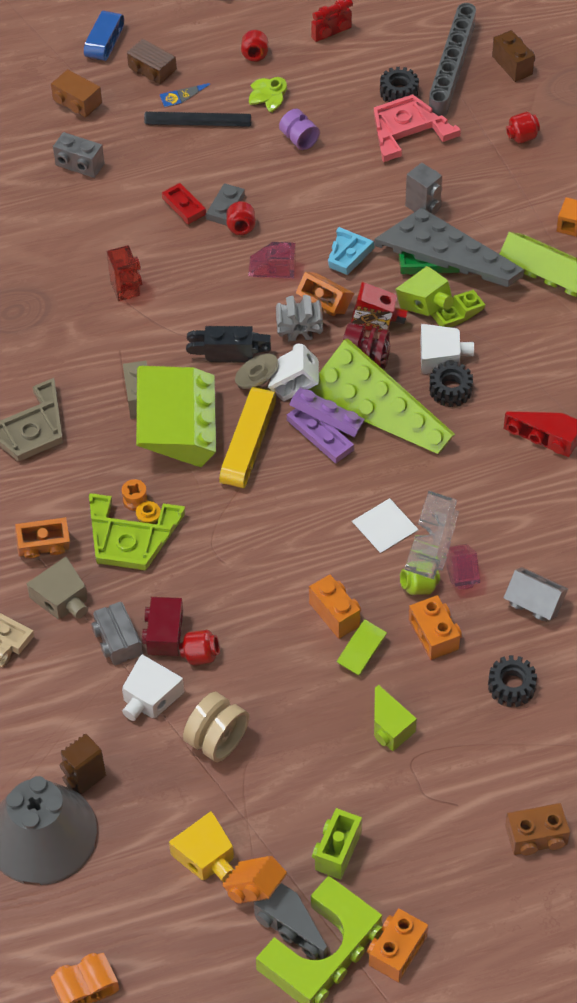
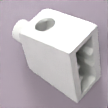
(441, 346)
(295, 370)
(150, 689)

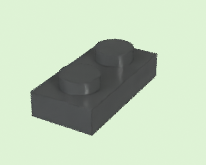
(227, 196)

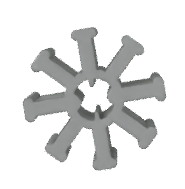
(299, 318)

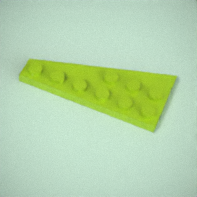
(366, 389)

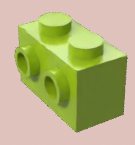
(338, 843)

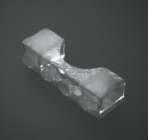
(426, 552)

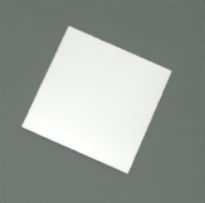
(385, 525)

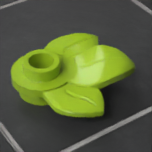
(266, 92)

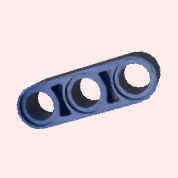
(104, 35)

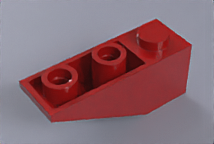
(547, 429)

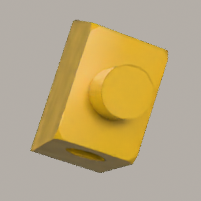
(204, 849)

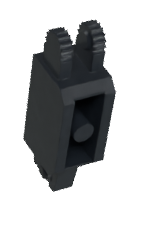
(227, 343)

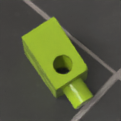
(425, 293)

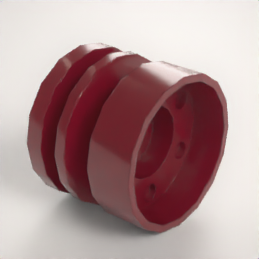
(374, 348)

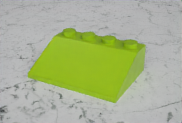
(176, 413)

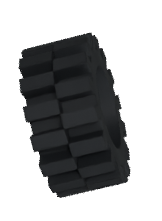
(398, 77)
(448, 394)
(515, 668)

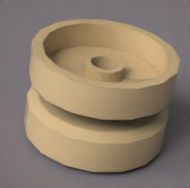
(216, 726)

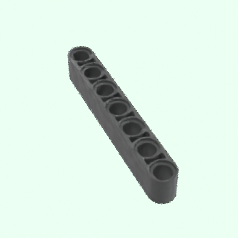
(452, 59)

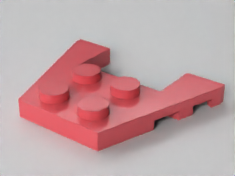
(405, 118)

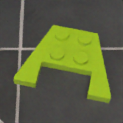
(130, 542)

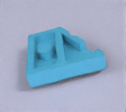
(348, 251)

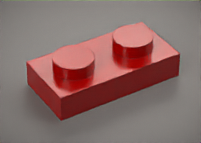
(184, 203)

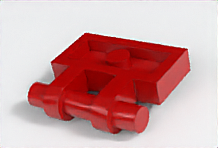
(331, 20)

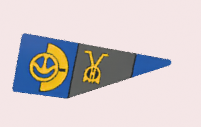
(181, 95)

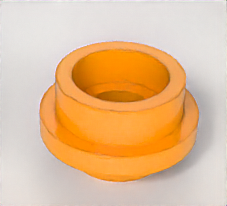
(151, 517)

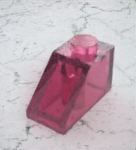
(274, 261)
(462, 566)

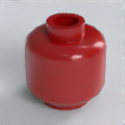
(254, 45)
(523, 127)
(240, 218)
(199, 647)

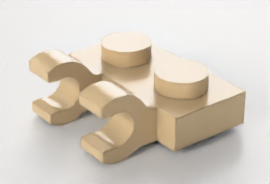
(13, 638)

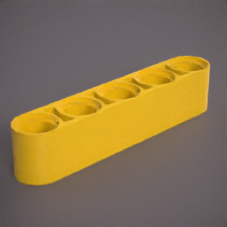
(247, 437)

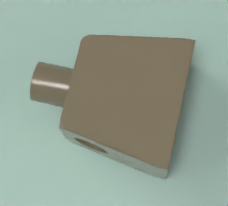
(59, 590)

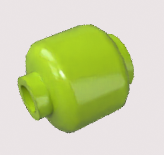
(418, 584)

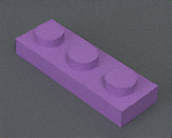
(327, 411)
(322, 435)

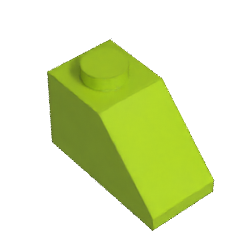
(391, 720)

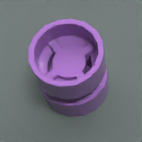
(299, 129)

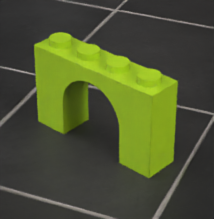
(311, 979)

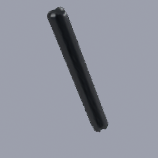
(197, 119)

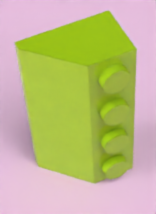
(542, 260)

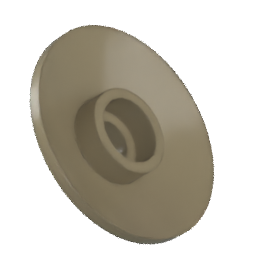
(256, 371)

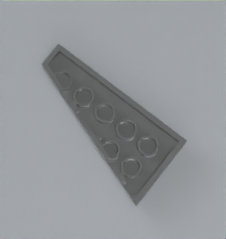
(446, 246)

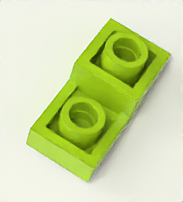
(464, 307)
(361, 647)

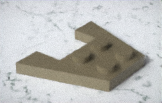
(34, 428)

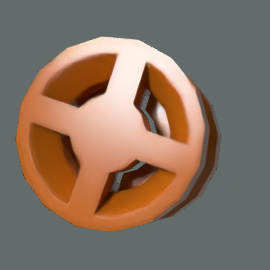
(139, 494)

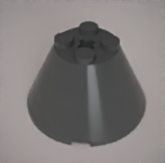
(45, 832)

